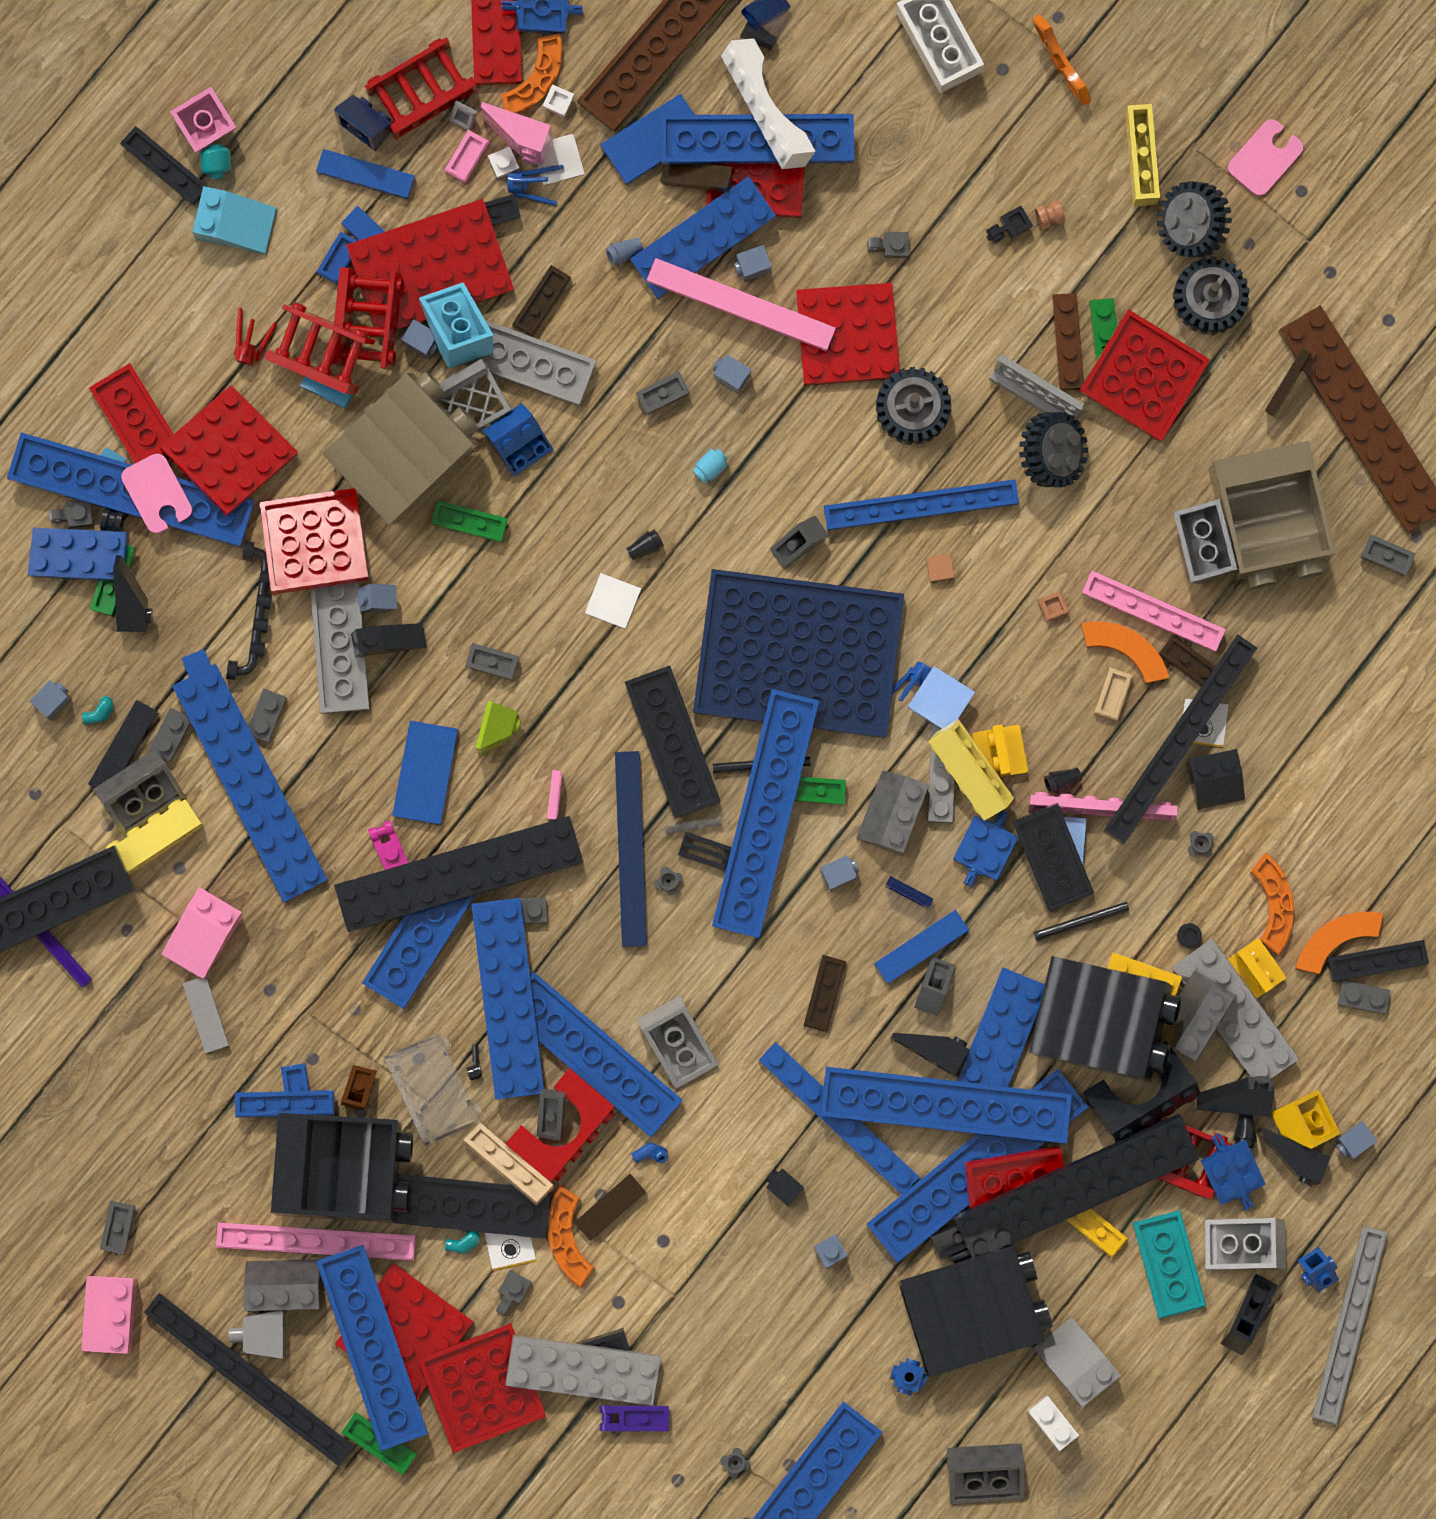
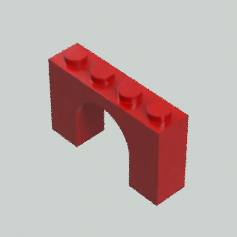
(549, 1159)

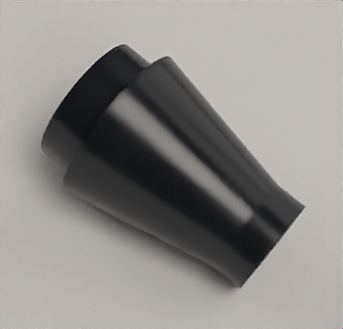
(761, 36)
(645, 545)
(1060, 780)
(1245, 1130)

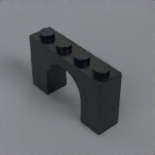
(1125, 1120)

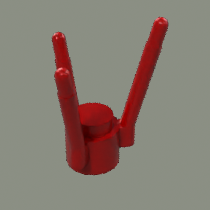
(246, 352)

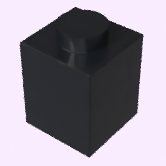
(783, 1186)

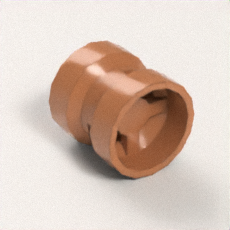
(1053, 213)

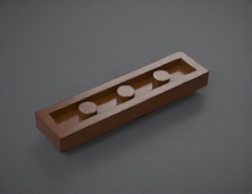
(1067, 341)

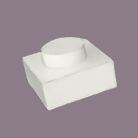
(558, 101)
(503, 163)

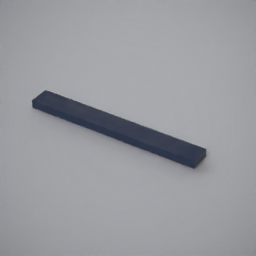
(630, 849)

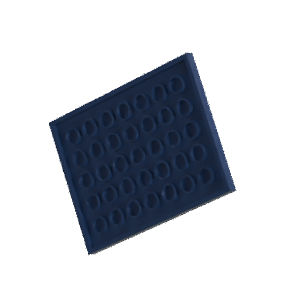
(801, 641)

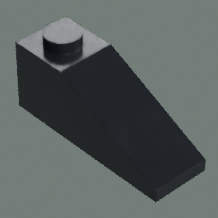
(130, 600)
(387, 639)
(938, 1050)
(1242, 1096)
(1299, 1159)
(1249, 1315)

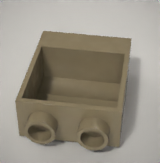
(403, 446)
(1274, 513)

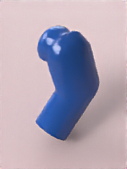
(650, 1151)

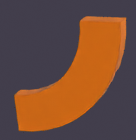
(1060, 61)
(540, 81)
(1129, 643)
(1279, 902)
(1333, 934)
(562, 1238)

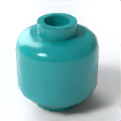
(215, 160)

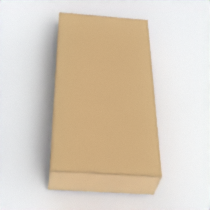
(1113, 694)

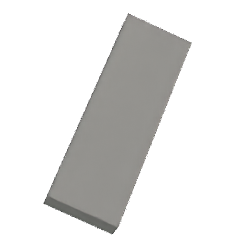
(206, 1015)

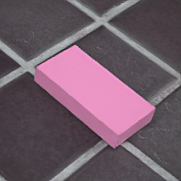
(466, 156)
(554, 798)

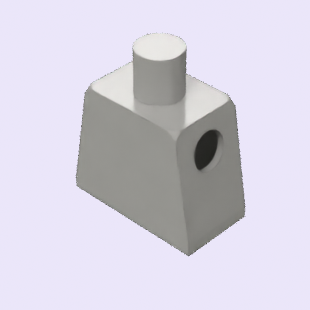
(262, 1334)

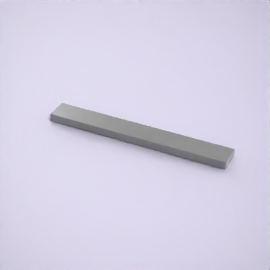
(1349, 1325)

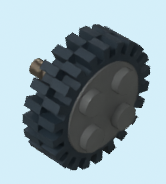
(1053, 449)

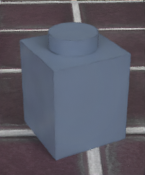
(752, 263)
(420, 340)
(731, 373)
(377, 598)
(51, 699)
(839, 872)
(1355, 1141)
(830, 1251)

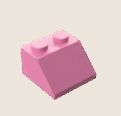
(203, 119)

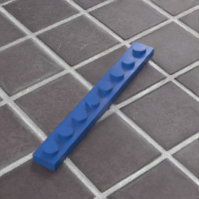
(921, 505)
(851, 1131)

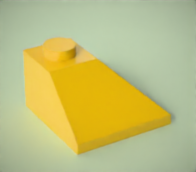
(1306, 1120)

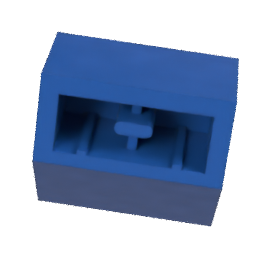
(518, 439)

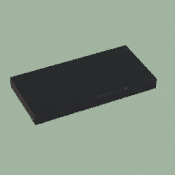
(1053, 856)

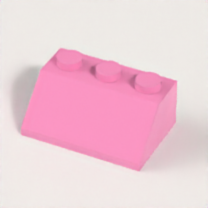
(109, 1314)

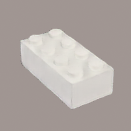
(940, 41)

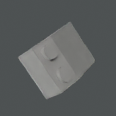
(677, 1042)
(1245, 1244)
(1076, 1362)

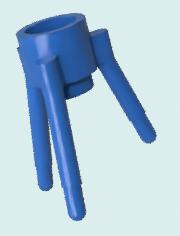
(519, 182)
(916, 676)

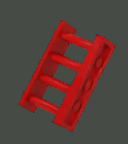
(441, 101)
(347, 305)
(322, 373)
(1178, 1177)

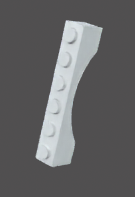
(786, 140)

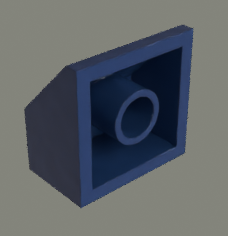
(363, 121)

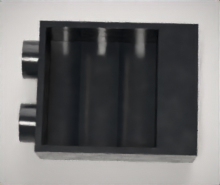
(1104, 1019)
(340, 1168)
(974, 1310)

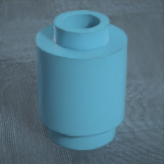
(710, 465)

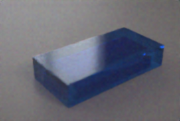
(764, 11)
(909, 892)

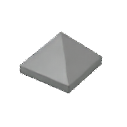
(463, 115)

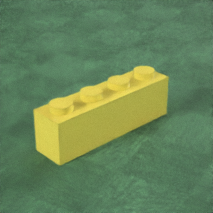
(1142, 155)
(970, 770)
(158, 835)

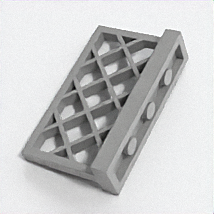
(471, 375)
(1033, 388)

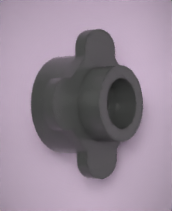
(1196, 848)
(669, 887)
(733, 1470)

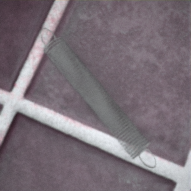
(702, 825)

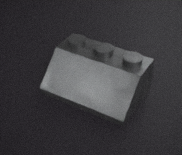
(1206, 541)
(139, 792)
(892, 812)
(1200, 1014)
(282, 1285)
(986, 1473)

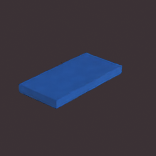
(640, 144)
(425, 772)

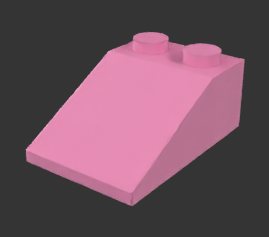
(524, 135)
(202, 933)

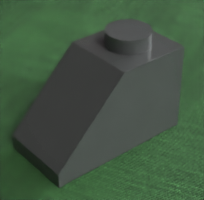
(799, 541)
(934, 986)

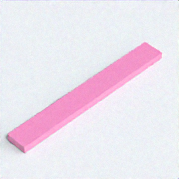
(740, 304)
(314, 1241)

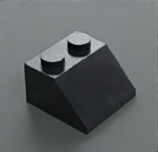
(1216, 779)

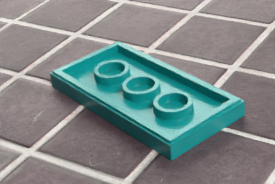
(1169, 1264)

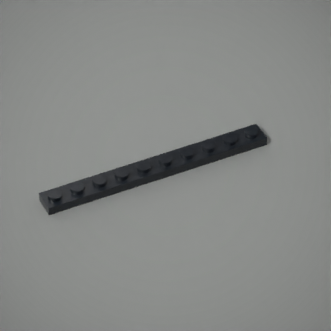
(1180, 739)
(249, 1379)

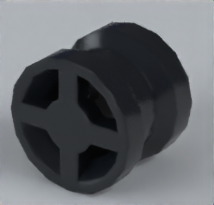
(112, 520)

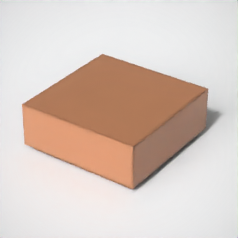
(940, 568)
(1053, 606)

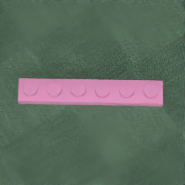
(1153, 611)
(1092, 806)

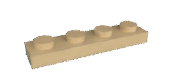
(508, 1164)

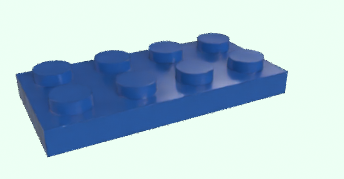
(75, 553)

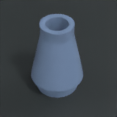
(622, 251)

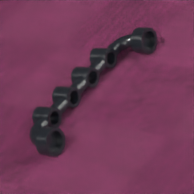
(260, 624)

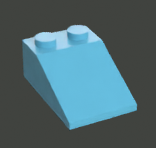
(233, 220)
(457, 325)

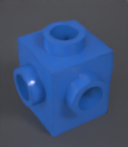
(1318, 1270)
(898, 1375)

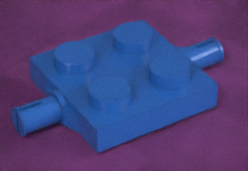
(542, 15)
(985, 848)
(1233, 1172)

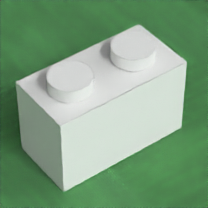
(1052, 1423)

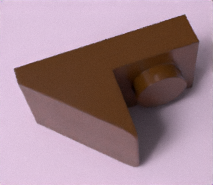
(359, 1088)

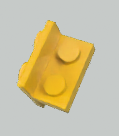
(1003, 749)
(1257, 968)

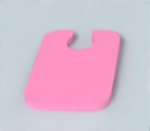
(1260, 162)
(153, 487)

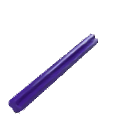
(56, 948)

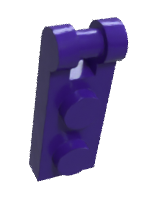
(635, 1418)

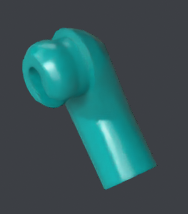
(101, 713)
(465, 1245)

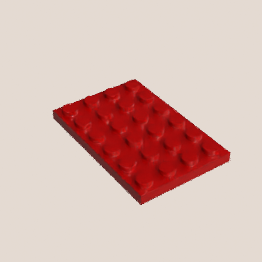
(431, 257)

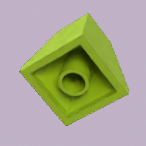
(497, 727)

